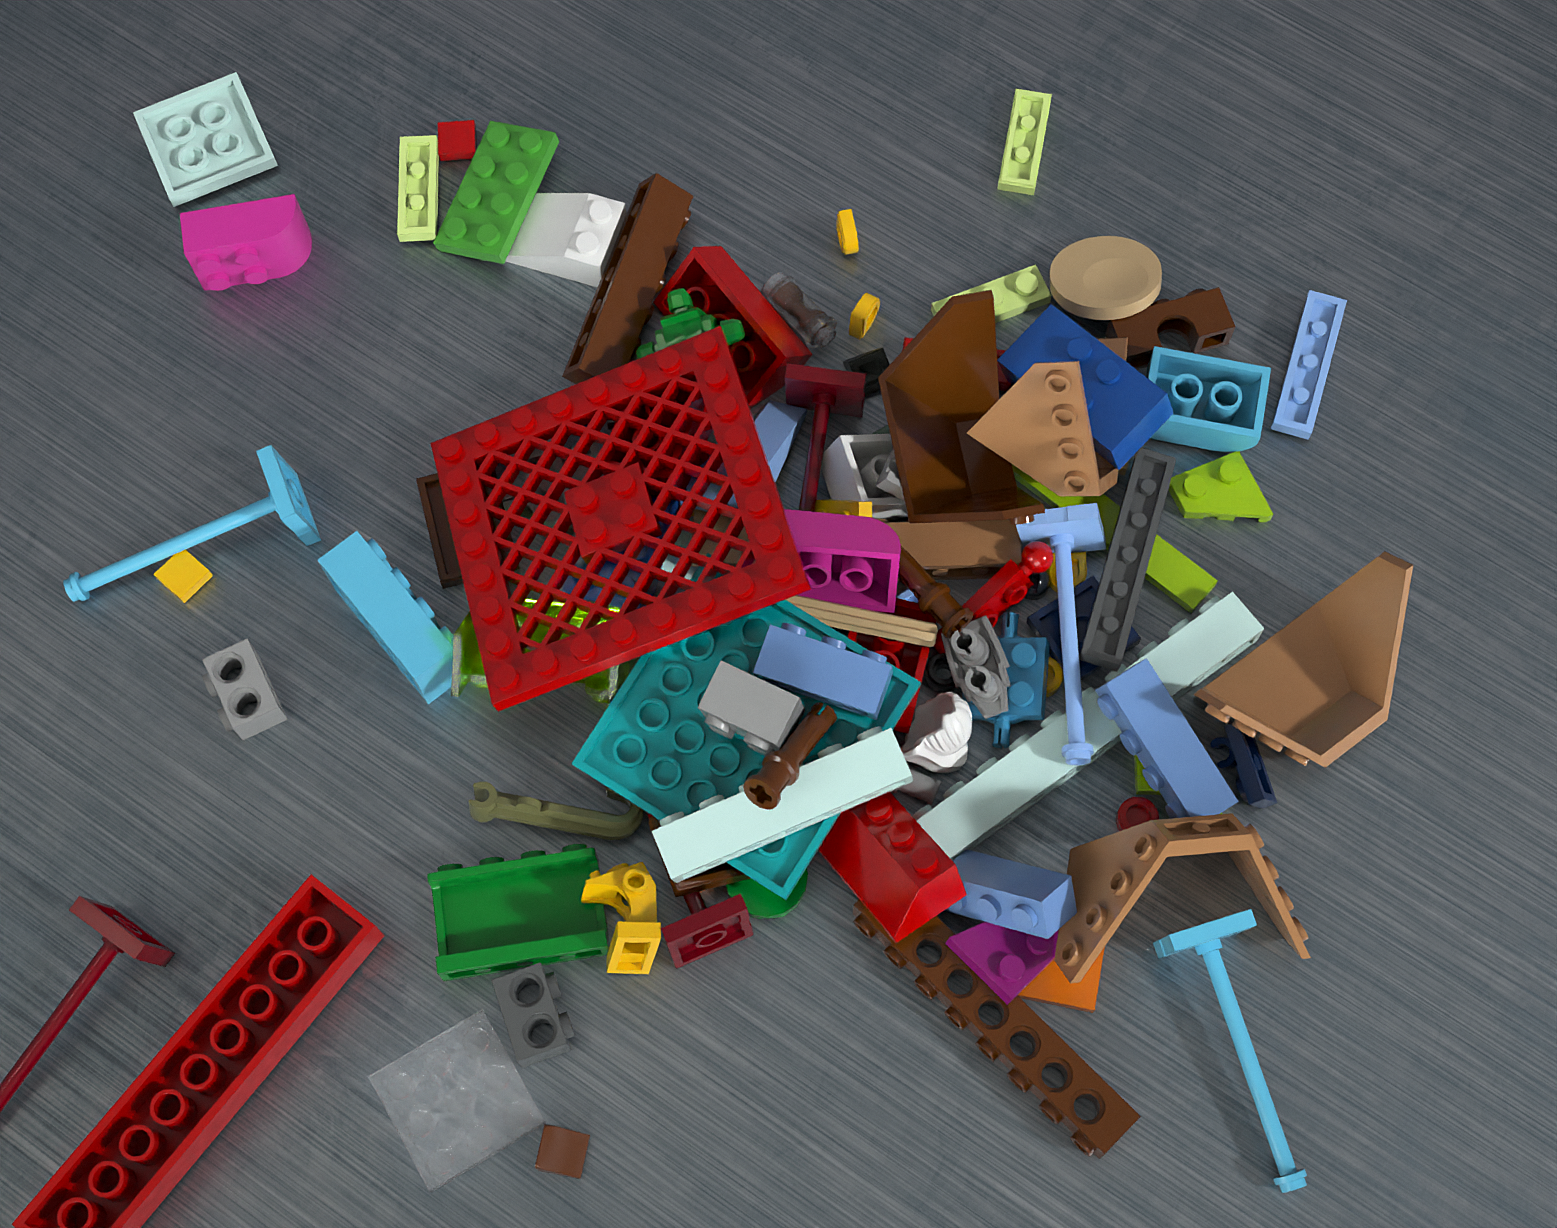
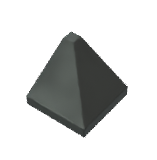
(871, 364)

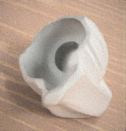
(939, 734)

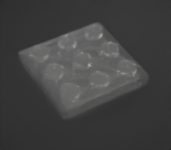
(456, 1100)

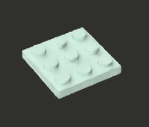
(205, 139)

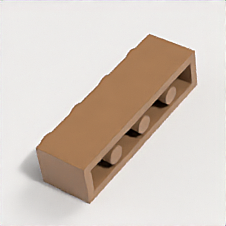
(960, 548)

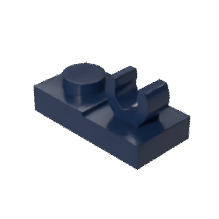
(1245, 756)

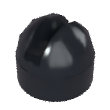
(1042, 588)

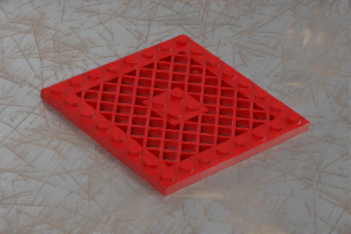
(615, 516)

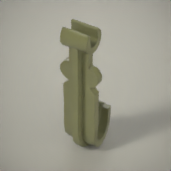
(557, 816)

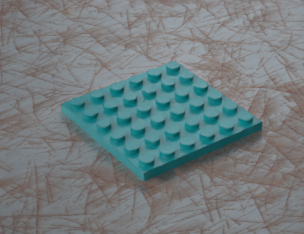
(669, 761)

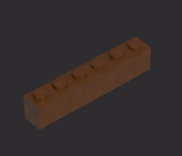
(630, 279)

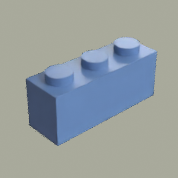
(824, 670)
(1014, 894)

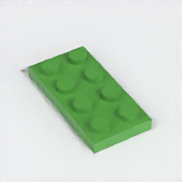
(496, 192)

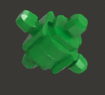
(687, 323)

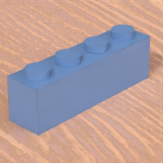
(1164, 743)

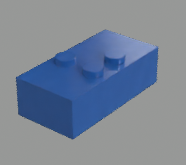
(1119, 399)

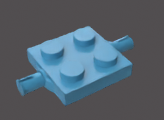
(1027, 678)

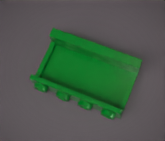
(516, 913)

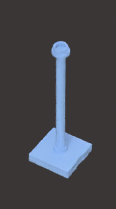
(1065, 532)

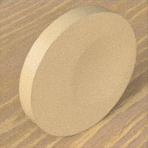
(1105, 277)

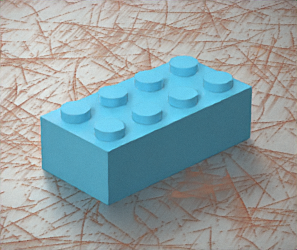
(392, 613)

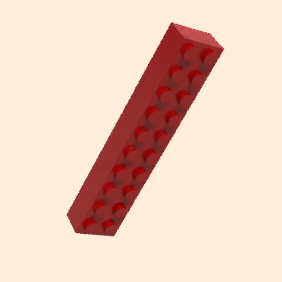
(208, 1066)

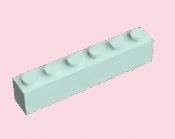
(823, 789)

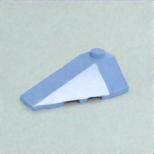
(777, 429)

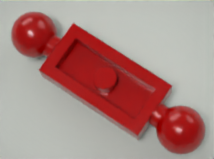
(1006, 586)

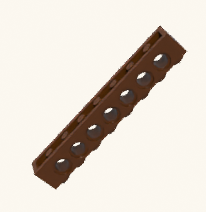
(1113, 1113)

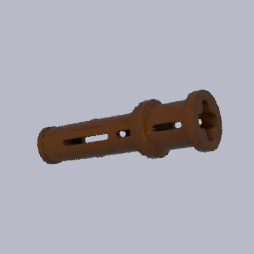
(933, 596)
(782, 766)

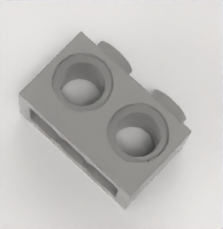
(248, 687)

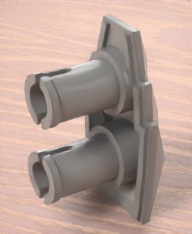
(979, 666)

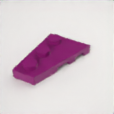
(1003, 956)

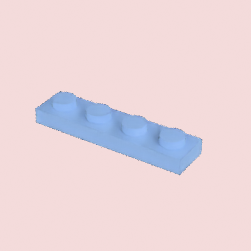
(1308, 365)

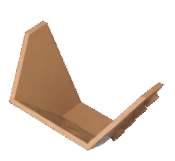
(1047, 428)
(1323, 674)
(1118, 867)

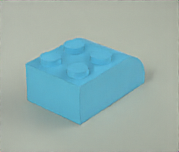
(1213, 400)

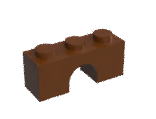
(1198, 317)

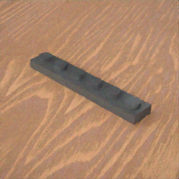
(1127, 559)

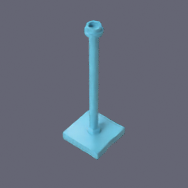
(284, 497)
(1207, 942)

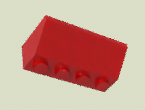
(727, 293)
(892, 865)

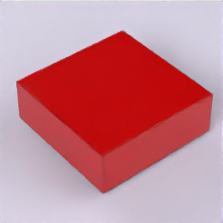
(457, 140)

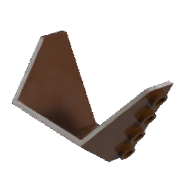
(931, 402)

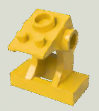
(639, 934)

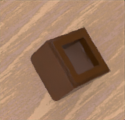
(562, 1151)

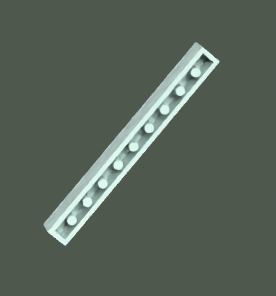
(1036, 762)

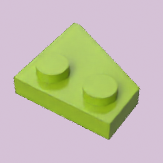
(1220, 491)

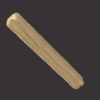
(868, 621)

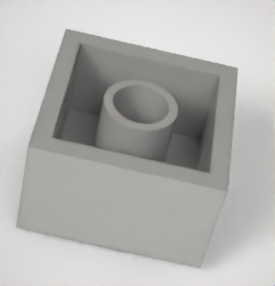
(750, 708)

